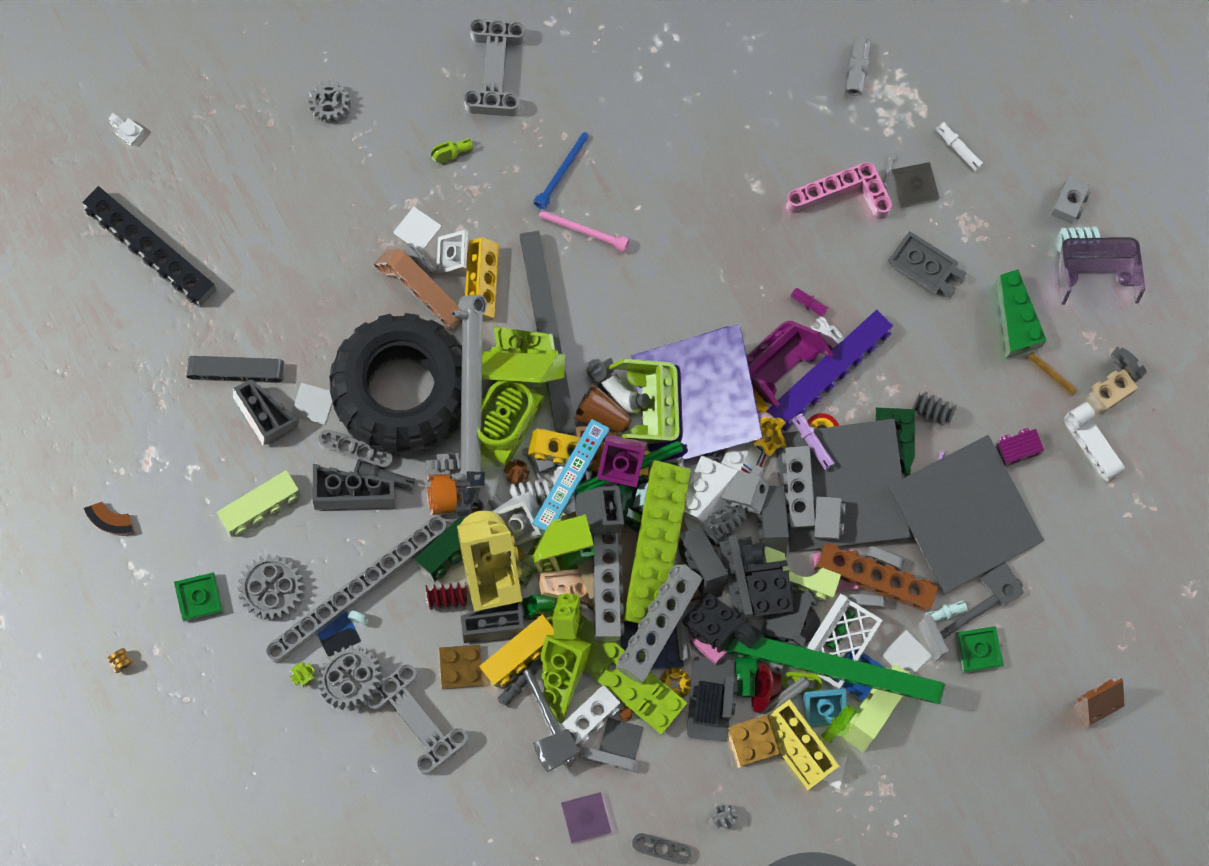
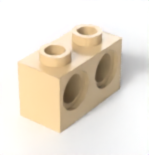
(1115, 394)

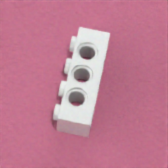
(602, 698)

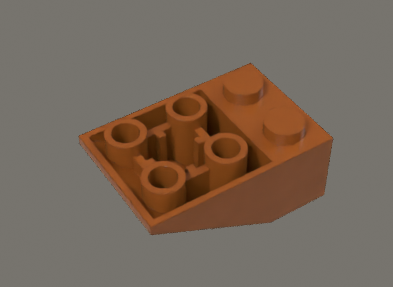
(1100, 702)

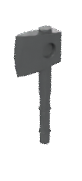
(1003, 589)
(558, 747)

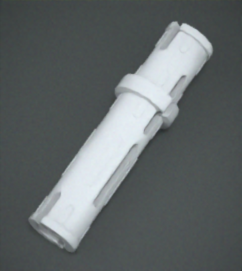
(959, 146)

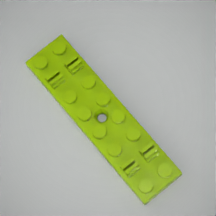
(648, 699)

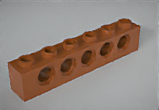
(925, 587)

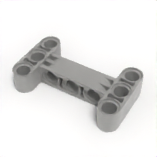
(494, 67)
(417, 719)

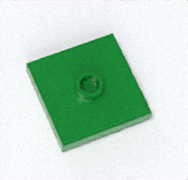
(198, 596)
(979, 649)

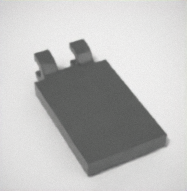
(926, 265)

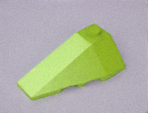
(562, 671)

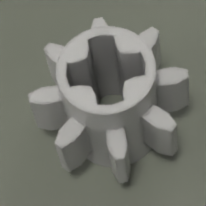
(724, 816)

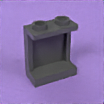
(788, 625)

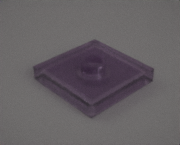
(586, 817)

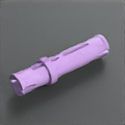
(812, 440)

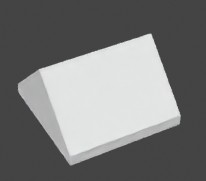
(452, 254)

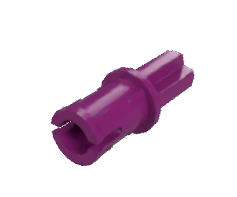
(809, 302)

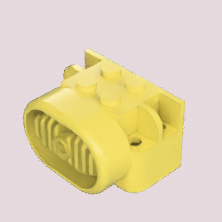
(489, 560)

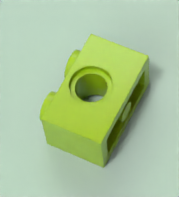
(566, 616)

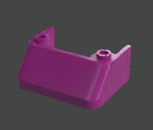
(780, 353)

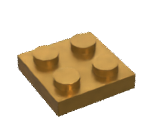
(460, 666)
(754, 740)

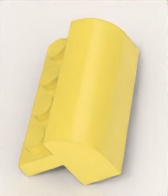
(801, 745)

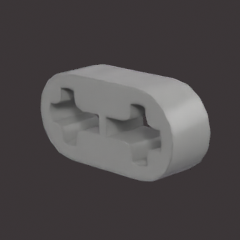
(885, 558)
(868, 601)

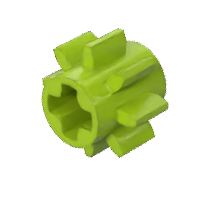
(302, 674)

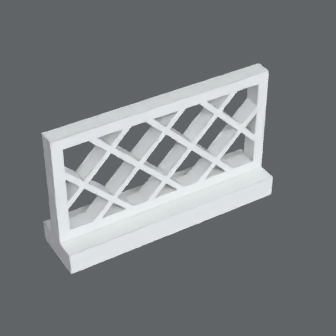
(829, 624)

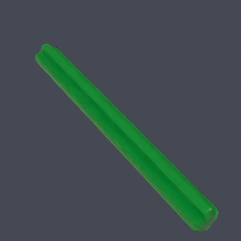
(657, 455)

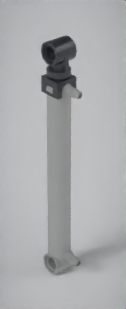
(470, 475)

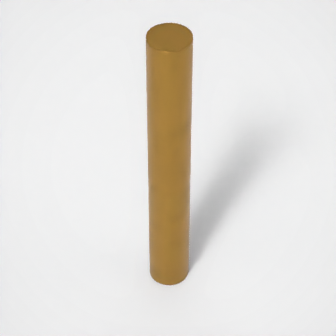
(1052, 373)

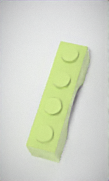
(821, 583)

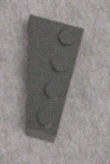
(350, 490)

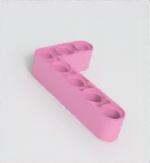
(843, 187)

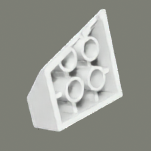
(706, 489)

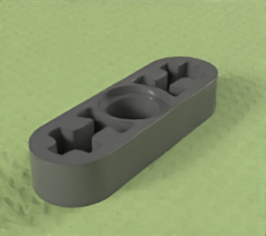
(648, 838)

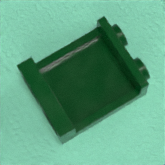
(631, 516)

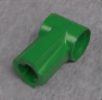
(746, 671)

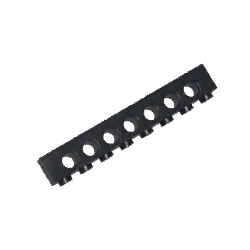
(100, 199)

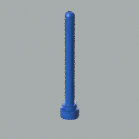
(542, 200)

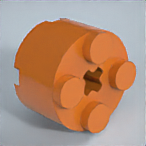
(442, 494)

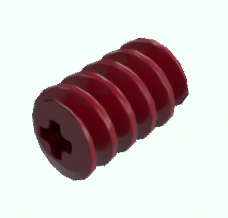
(446, 596)

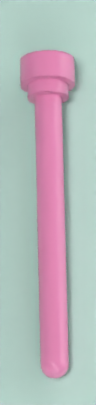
(620, 242)

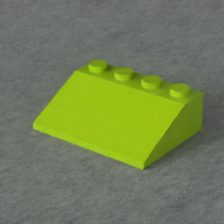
(522, 366)

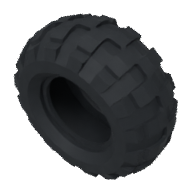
(391, 339)

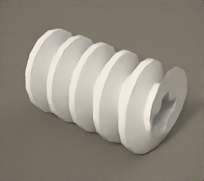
(539, 491)

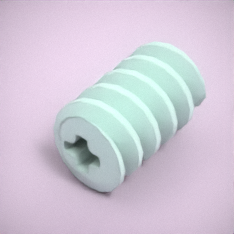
(1077, 233)

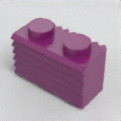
(1019, 447)

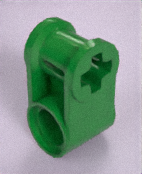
(537, 605)

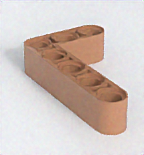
(398, 263)

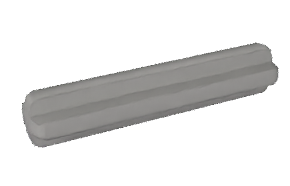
(787, 694)

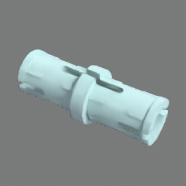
(948, 611)

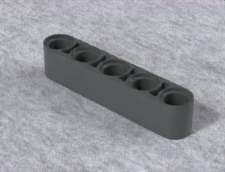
(235, 369)

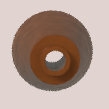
(603, 410)

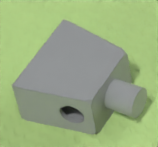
(747, 490)

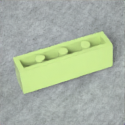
(258, 503)

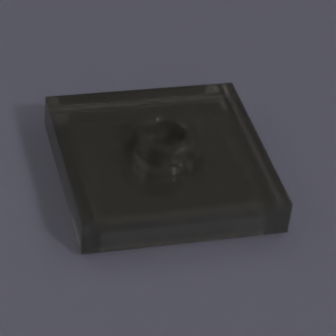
(915, 184)

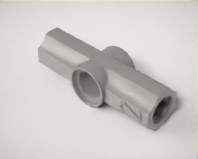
(858, 66)

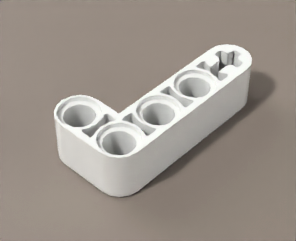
(1092, 441)

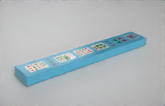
(571, 474)

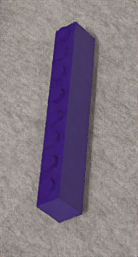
(829, 370)

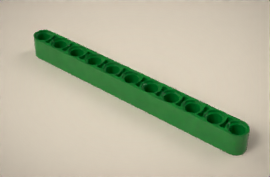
(842, 669)

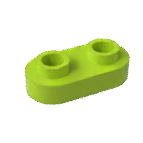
(795, 676)

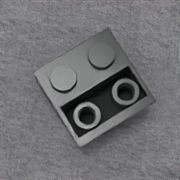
(601, 508)

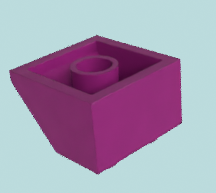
(621, 460)

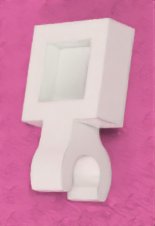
(127, 130)
(830, 334)

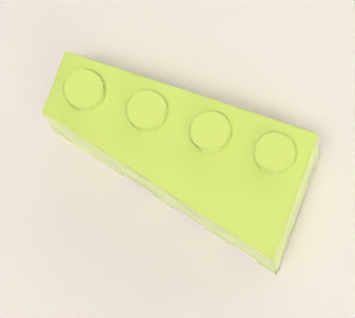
(872, 717)

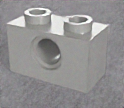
(1073, 189)

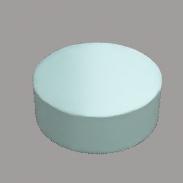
(358, 618)

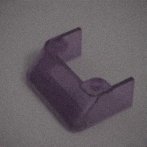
(1101, 255)

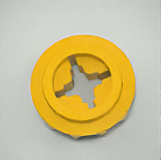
(676, 673)

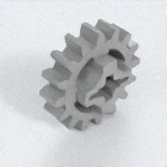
(331, 93)
(445, 463)

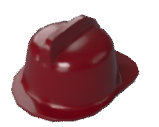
(767, 687)

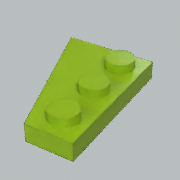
(523, 339)

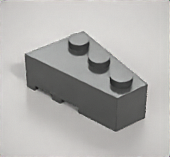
(703, 560)

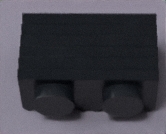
(707, 703)

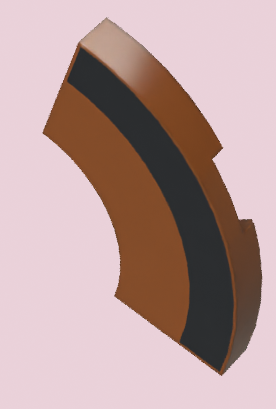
(108, 521)

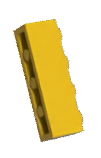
(517, 652)

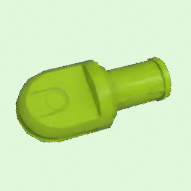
(450, 150)

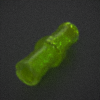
(838, 723)

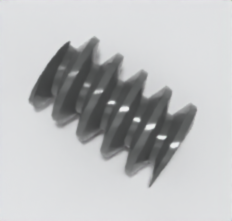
(934, 408)

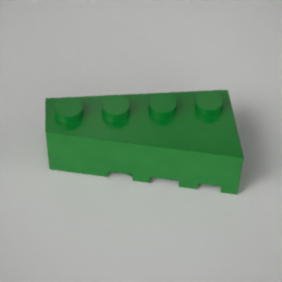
(1018, 317)

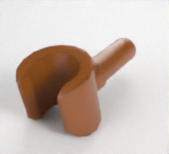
(626, 713)

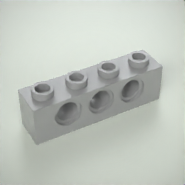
(803, 456)

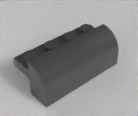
(734, 559)

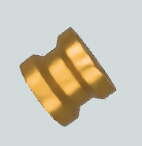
(120, 660)

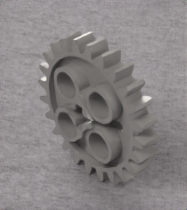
(256, 575)
(336, 692)

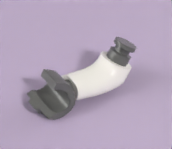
(628, 400)

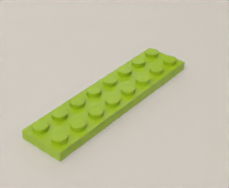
(657, 537)

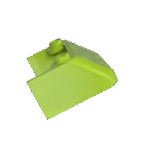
(661, 385)
(559, 539)

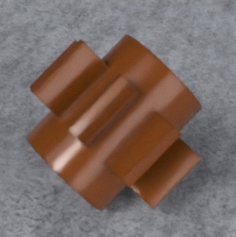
(516, 471)

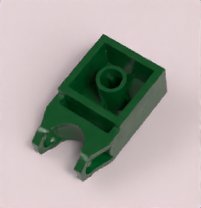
(905, 433)

